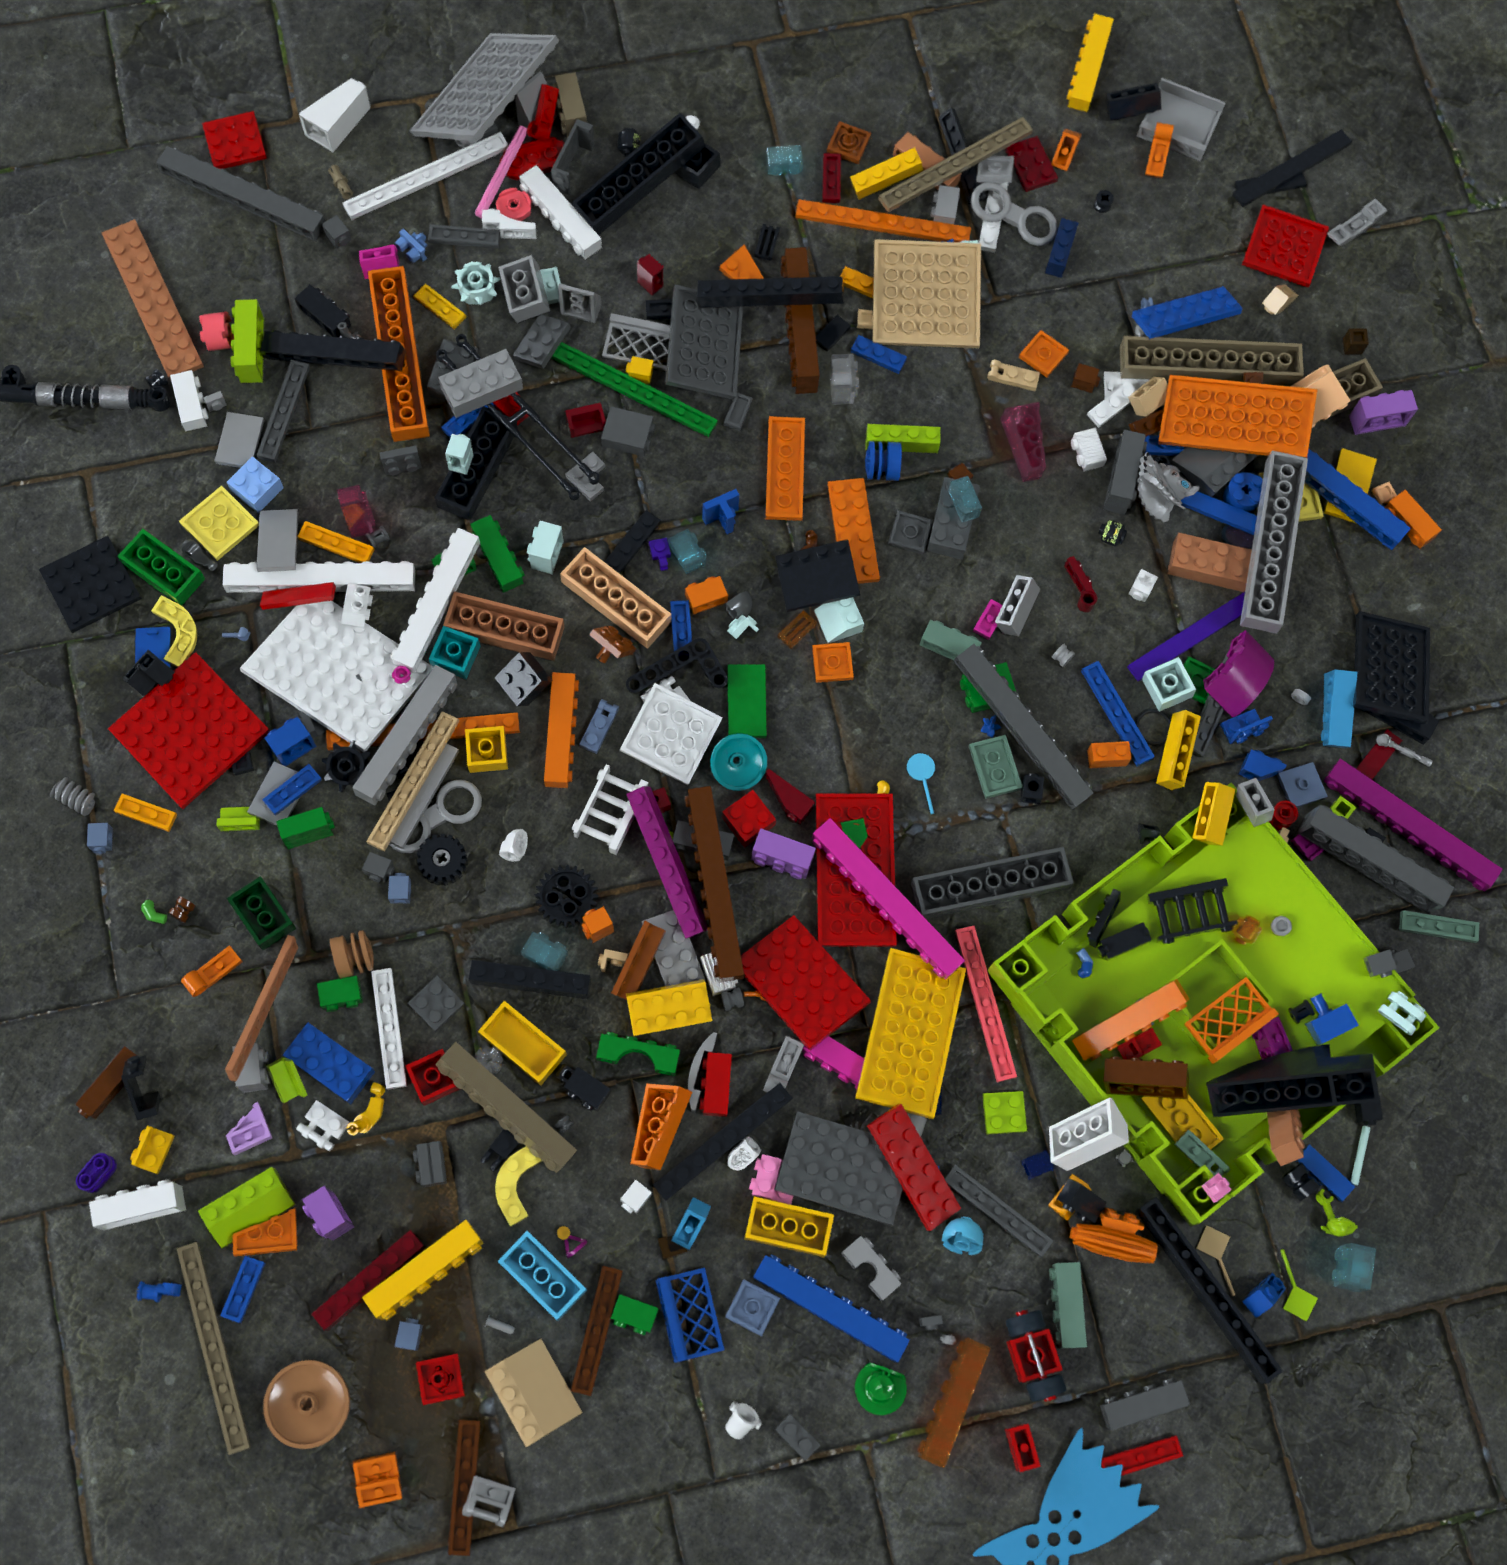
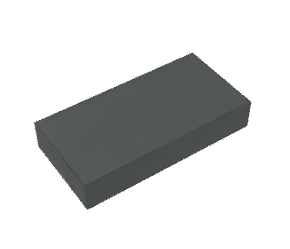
(738, 412)

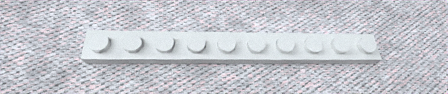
(425, 176)

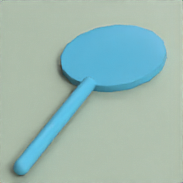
(922, 768)

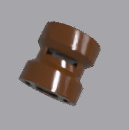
(178, 912)

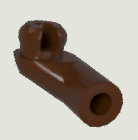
(811, 540)

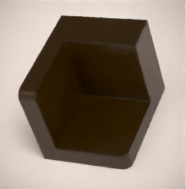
(1355, 341)
(670, 1249)

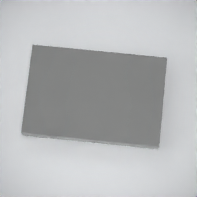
(239, 439)
(275, 777)

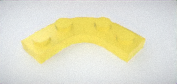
(185, 630)
(507, 1184)

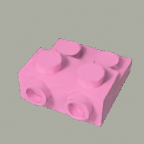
(766, 1179)

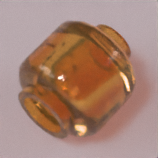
(1247, 930)

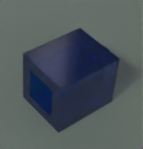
(1037, 1164)

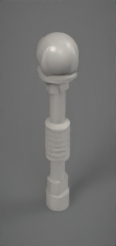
(1385, 740)

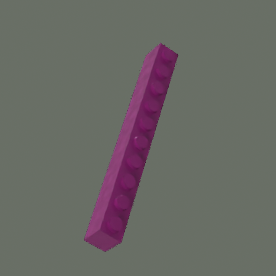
(1412, 825)

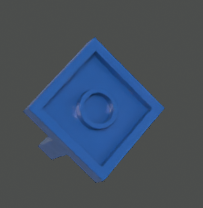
(722, 508)

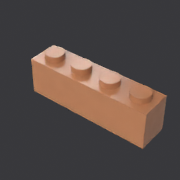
(926, 154)
(1286, 1135)

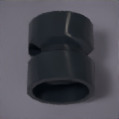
(1301, 1181)

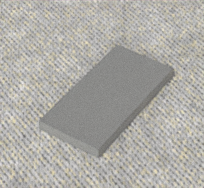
(277, 540)

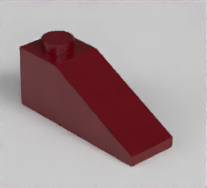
(793, 802)

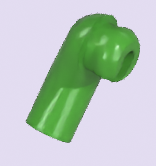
(150, 913)

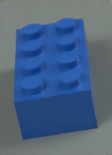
(329, 1063)

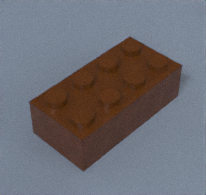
(1146, 1078)

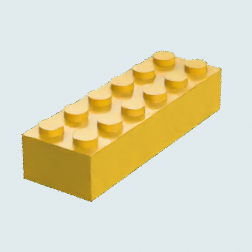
(423, 1270)

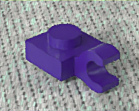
(660, 551)

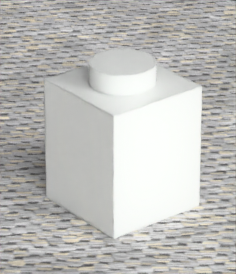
(635, 1197)

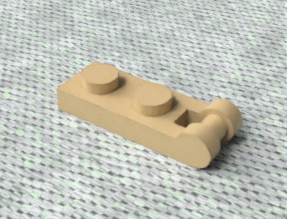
(1013, 375)

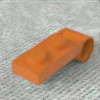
(1159, 150)
(211, 972)

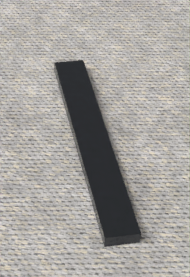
(1292, 168)

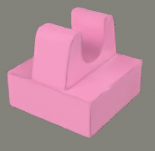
(1216, 1187)

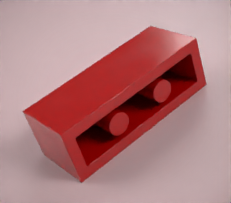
(716, 1084)

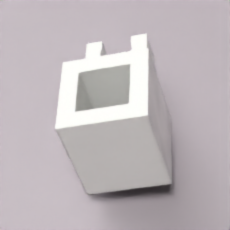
(1143, 585)

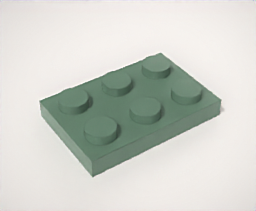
(995, 766)

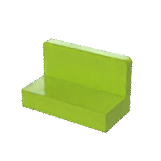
(237, 820)
(286, 1079)

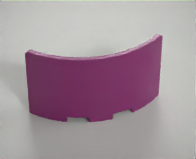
(1242, 676)

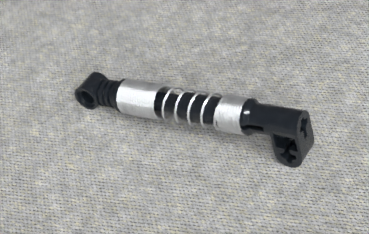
(50, 394)

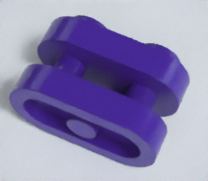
(96, 1173)

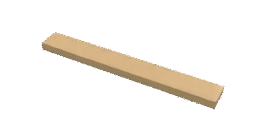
(412, 781)

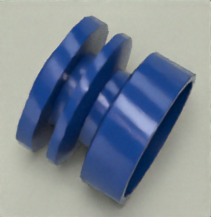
(883, 460)

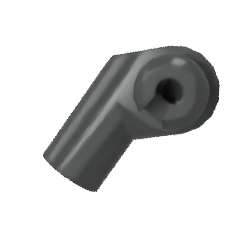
(345, 331)

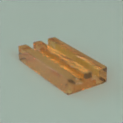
(786, 640)

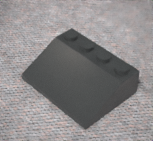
(1210, 468)

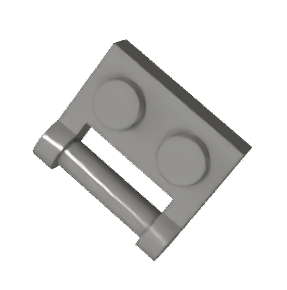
(489, 1493)

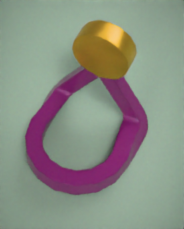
(564, 1233)

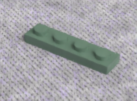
(1439, 926)

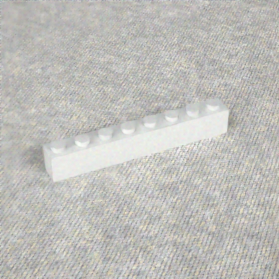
(435, 600)

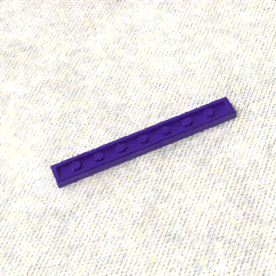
(1188, 637)

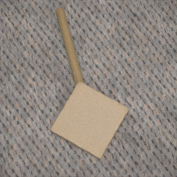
(1214, 1244)

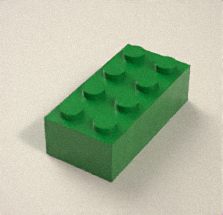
(161, 567)

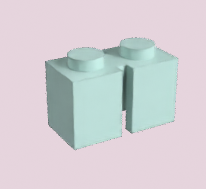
(459, 453)

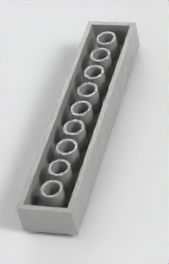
(1274, 542)

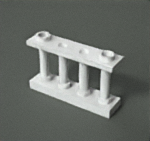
(621, 824)

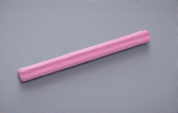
(501, 171)

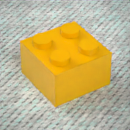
(486, 749)

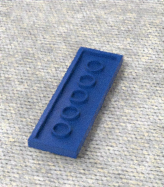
(1186, 312)

